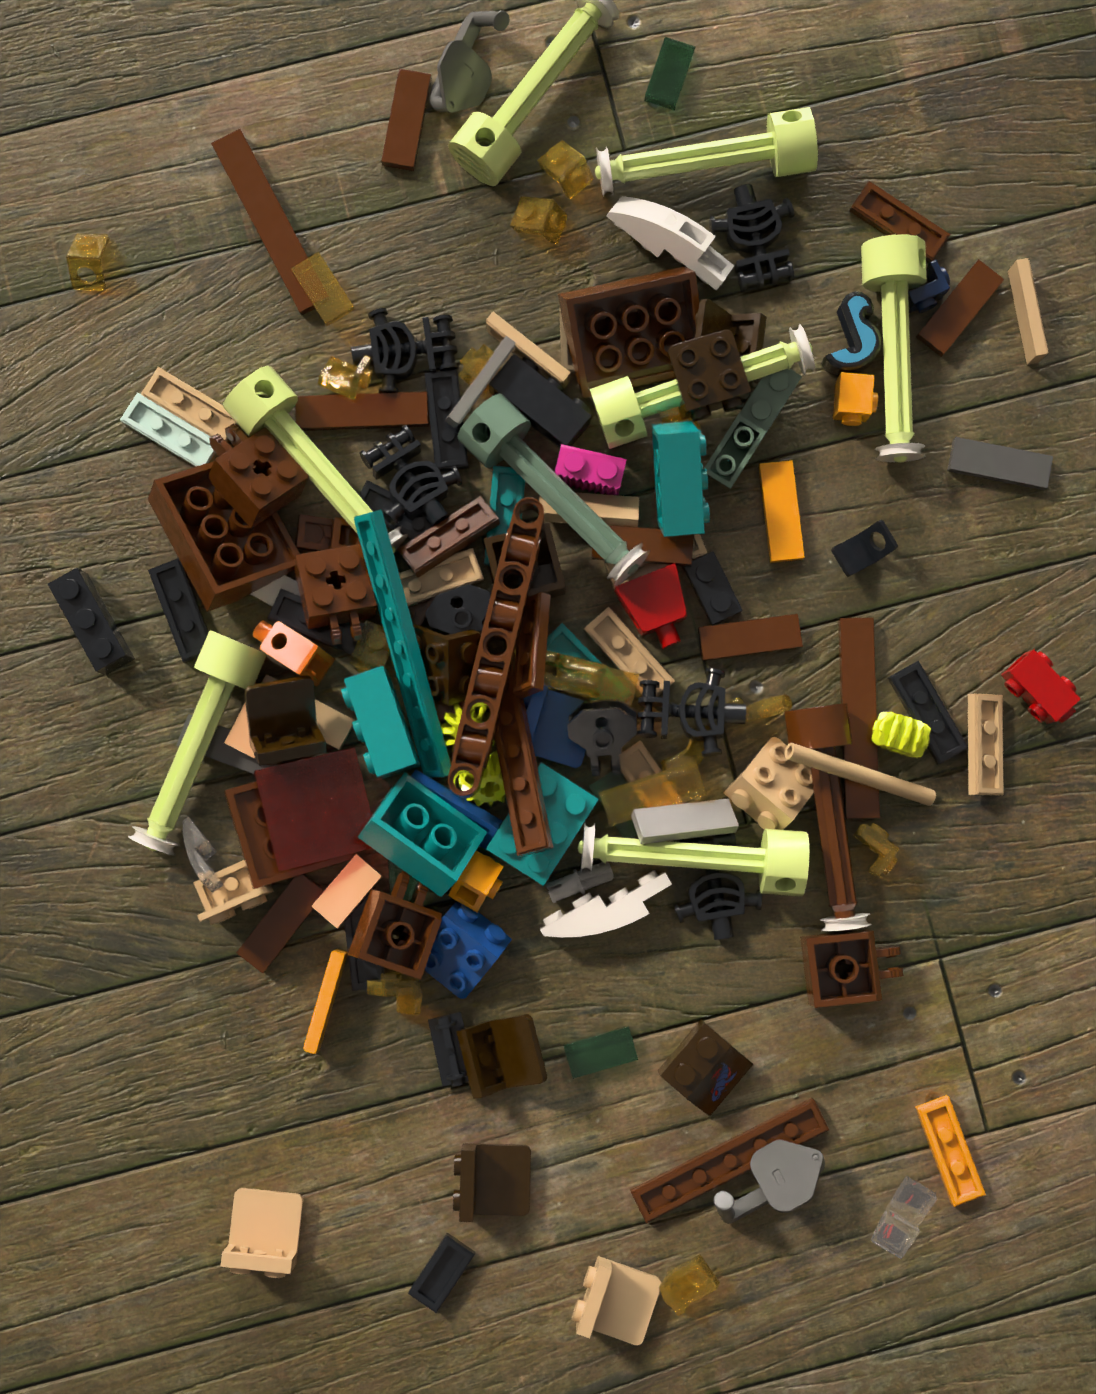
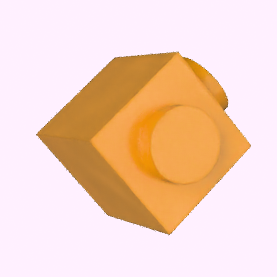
(854, 398)
(477, 881)

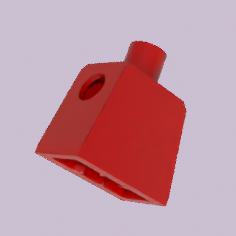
(655, 603)

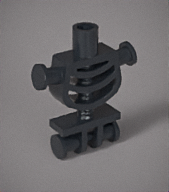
(743, 223)
(410, 348)
(427, 488)
(724, 712)
(720, 916)

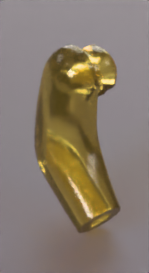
(765, 707)
(690, 753)

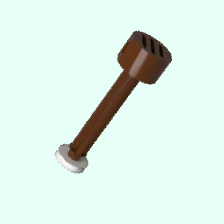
(821, 731)

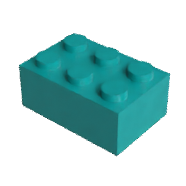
(680, 478)
(380, 723)
(566, 812)
(423, 835)

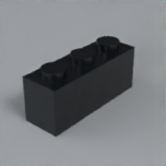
(541, 401)
(91, 621)

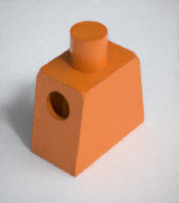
(293, 650)

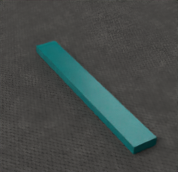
(403, 643)

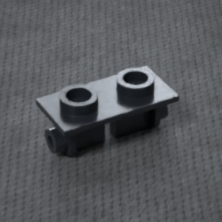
(448, 1049)

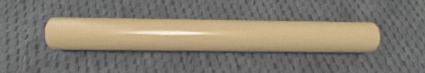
(859, 774)

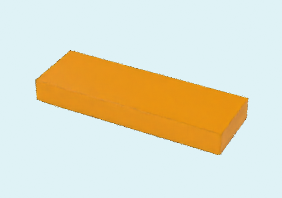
(781, 511)
(325, 1001)
(950, 1150)

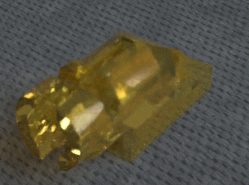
(590, 678)

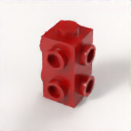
(1045, 692)

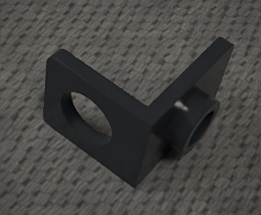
(861, 550)

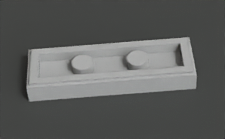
(480, 382)
(684, 821)

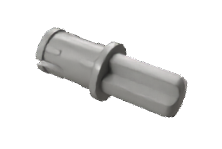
(579, 881)

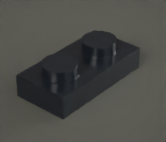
(712, 588)

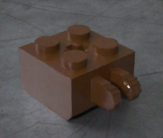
(255, 474)
(327, 606)
(416, 926)
(861, 979)

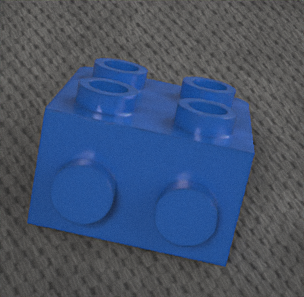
(548, 722)
(464, 949)

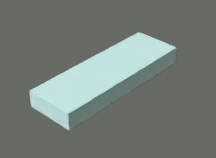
(168, 431)

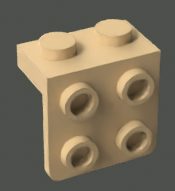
(772, 787)
(234, 893)
(264, 1232)
(616, 1301)

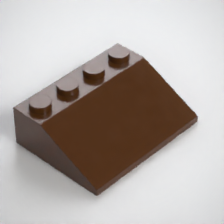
(629, 327)
(213, 541)

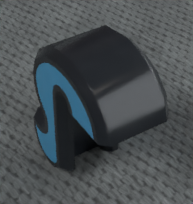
(861, 336)

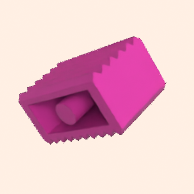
(590, 470)

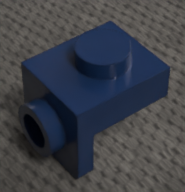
(925, 297)

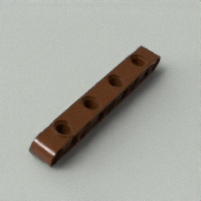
(501, 623)

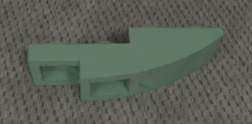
(751, 426)

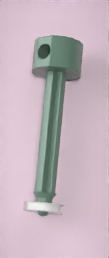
(497, 434)

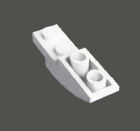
(666, 229)
(593, 917)

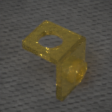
(87, 252)

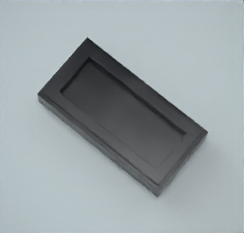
(441, 1272)

